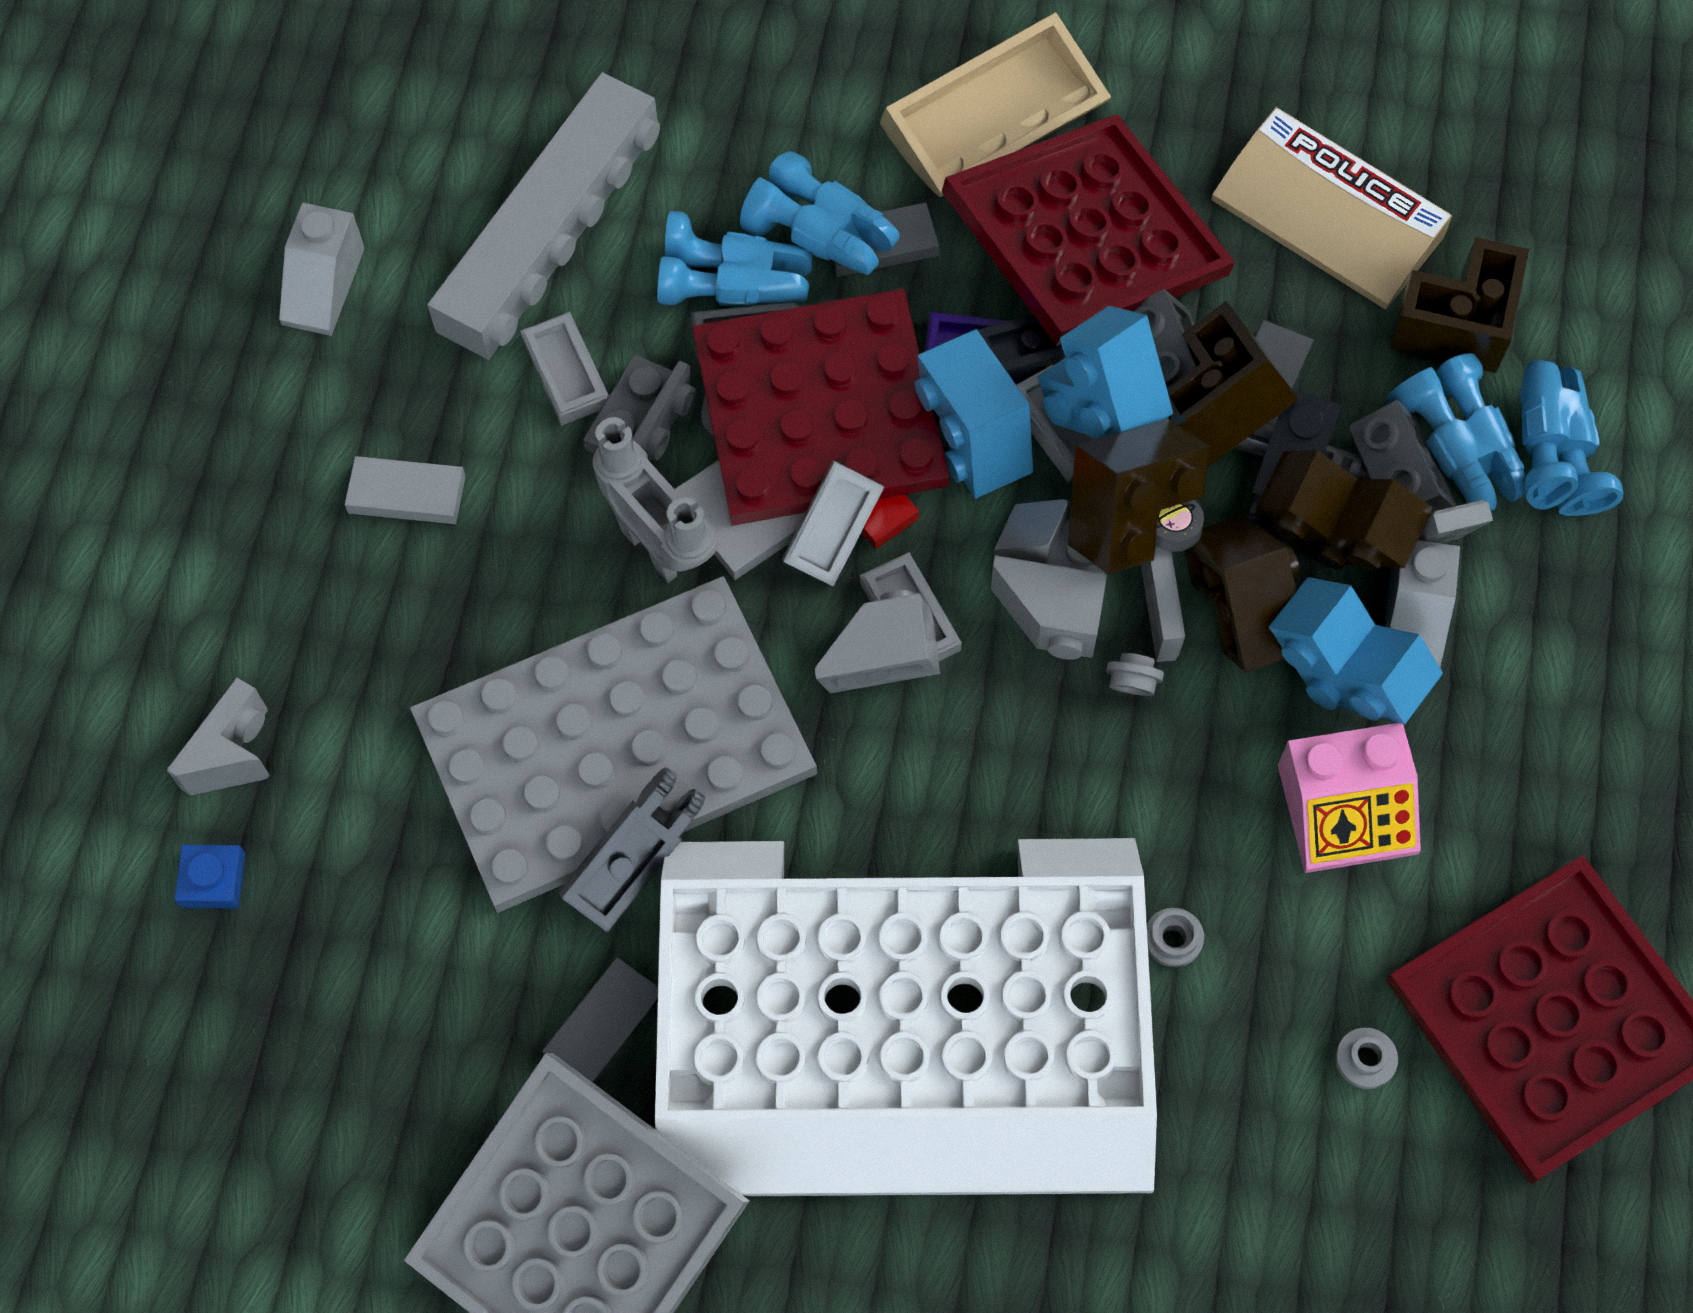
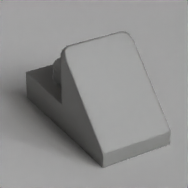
(1041, 535)
(214, 752)

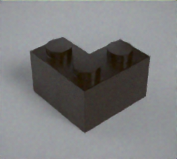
(1466, 316)
(1232, 387)
(1124, 484)
(1342, 516)
(1248, 582)

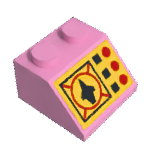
(1352, 797)

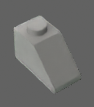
(319, 268)
(1424, 594)
(1051, 604)
(882, 645)

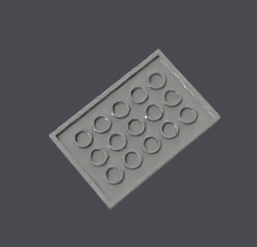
(574, 734)

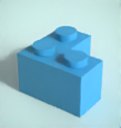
(1107, 376)
(978, 412)
(1350, 658)

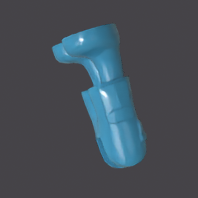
(831, 228)
(748, 268)
(1560, 436)
(1467, 448)

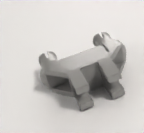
(648, 505)

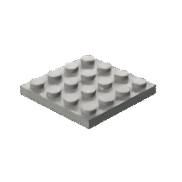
(575, 1210)

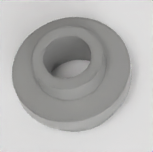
(1134, 675)
(1186, 925)
(1354, 1070)

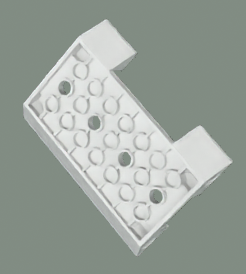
(905, 1083)

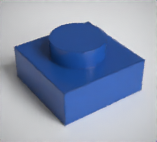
(210, 876)

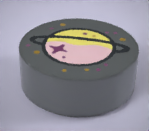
(1179, 526)

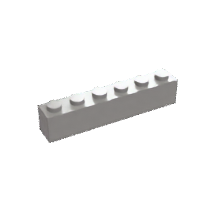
(545, 217)

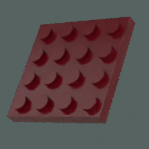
(1086, 225)
(812, 390)
(1554, 1017)

